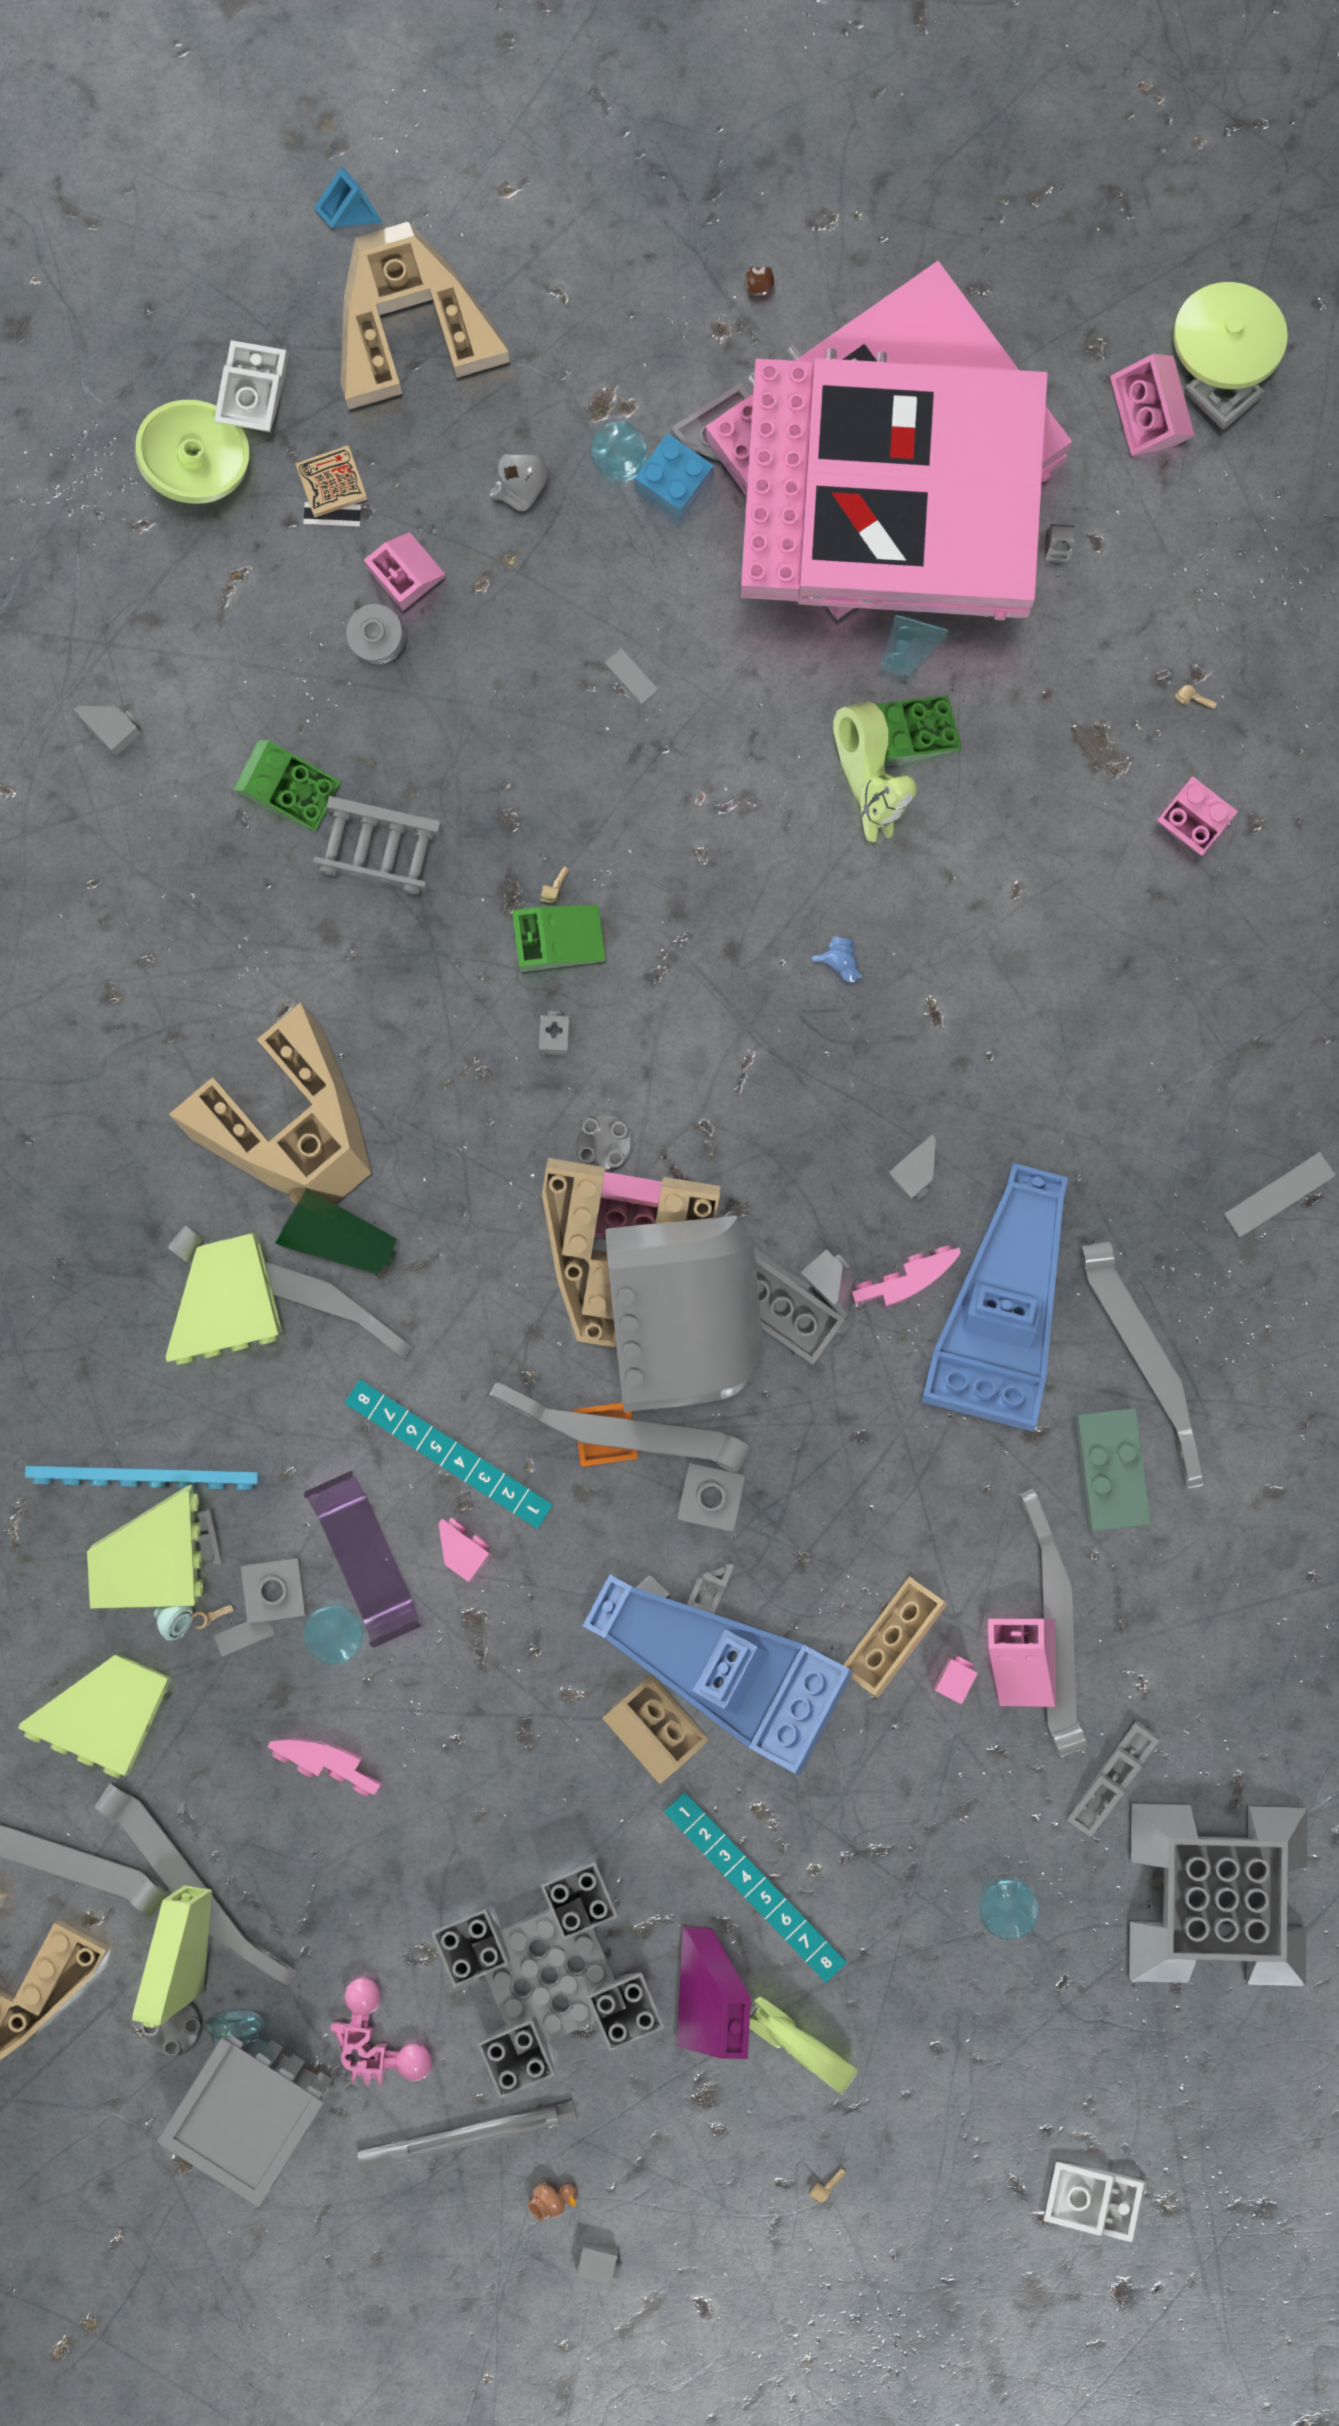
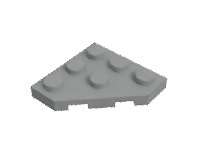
(693, 428)

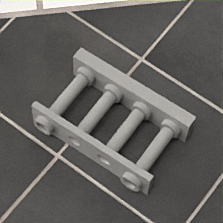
(369, 818)

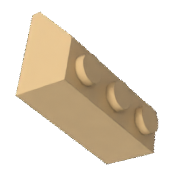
(655, 1729)

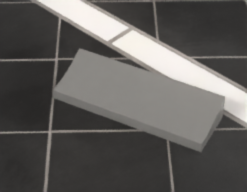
(794, 1310)

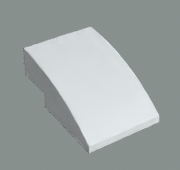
(251, 386)
(1095, 2201)

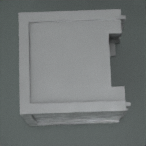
(246, 2115)

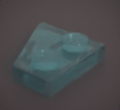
(910, 645)

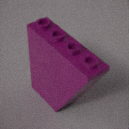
(711, 1999)

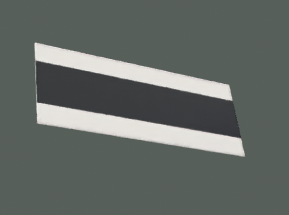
(343, 517)

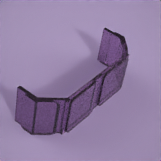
(364, 1558)

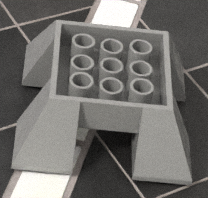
(1259, 1935)
(519, 2050)

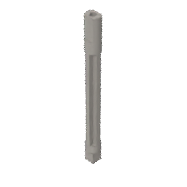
(466, 2136)

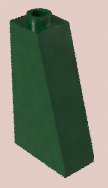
(336, 1235)

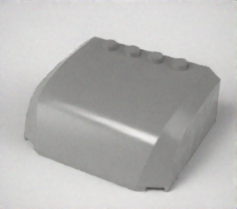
(684, 1311)

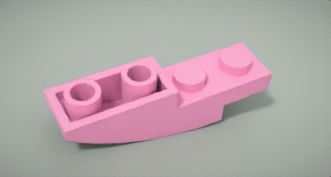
(918, 1272)
(315, 1756)

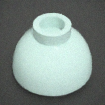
(173, 1621)

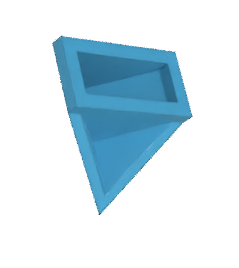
(346, 203)

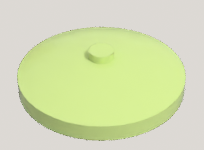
(1230, 335)
(189, 453)

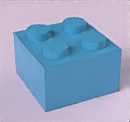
(674, 476)

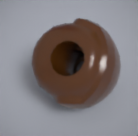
(759, 280)

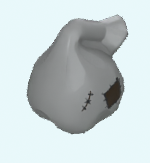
(520, 479)

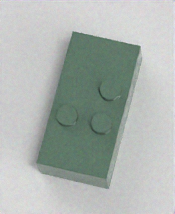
(1112, 1469)

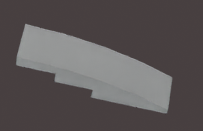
(1113, 1779)

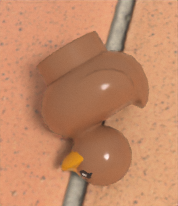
(549, 2202)

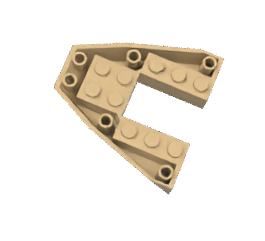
(398, 271)
(317, 1149)
(571, 1210)
(57, 1973)

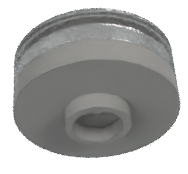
(376, 634)

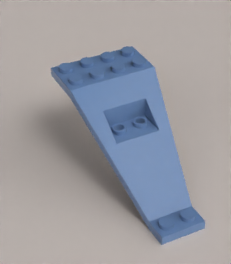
(990, 1357)
(771, 1695)

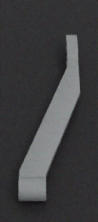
(304, 1291)
(1145, 1349)
(630, 1434)
(1059, 1605)
(82, 1867)
(176, 1872)

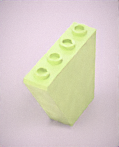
(225, 1301)
(149, 1558)
(102, 1715)
(176, 1957)

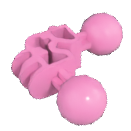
(411, 2062)

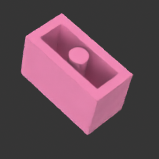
(955, 1679)

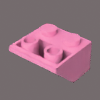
(404, 569)
(1197, 816)
(460, 1552)

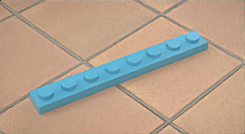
(129, 1477)

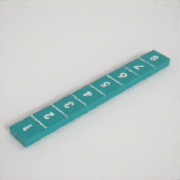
(448, 1454)
(755, 1887)

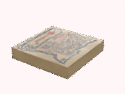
(331, 481)

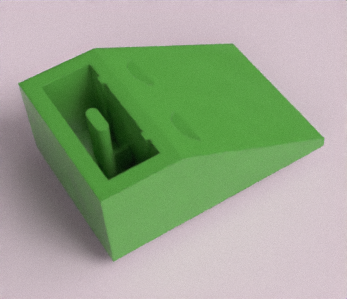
(919, 729)
(286, 784)
(558, 936)

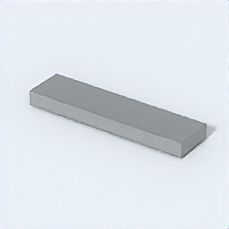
(1279, 1195)

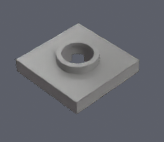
(1222, 412)
(691, 1506)
(292, 1600)

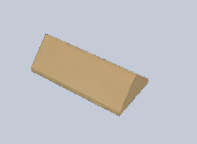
(894, 1636)

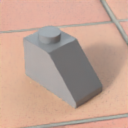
(110, 725)
(916, 1170)
(831, 1281)

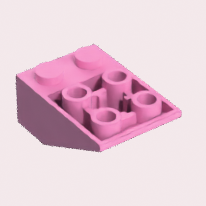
(1023, 1660)

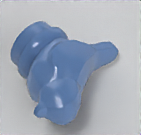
(841, 959)

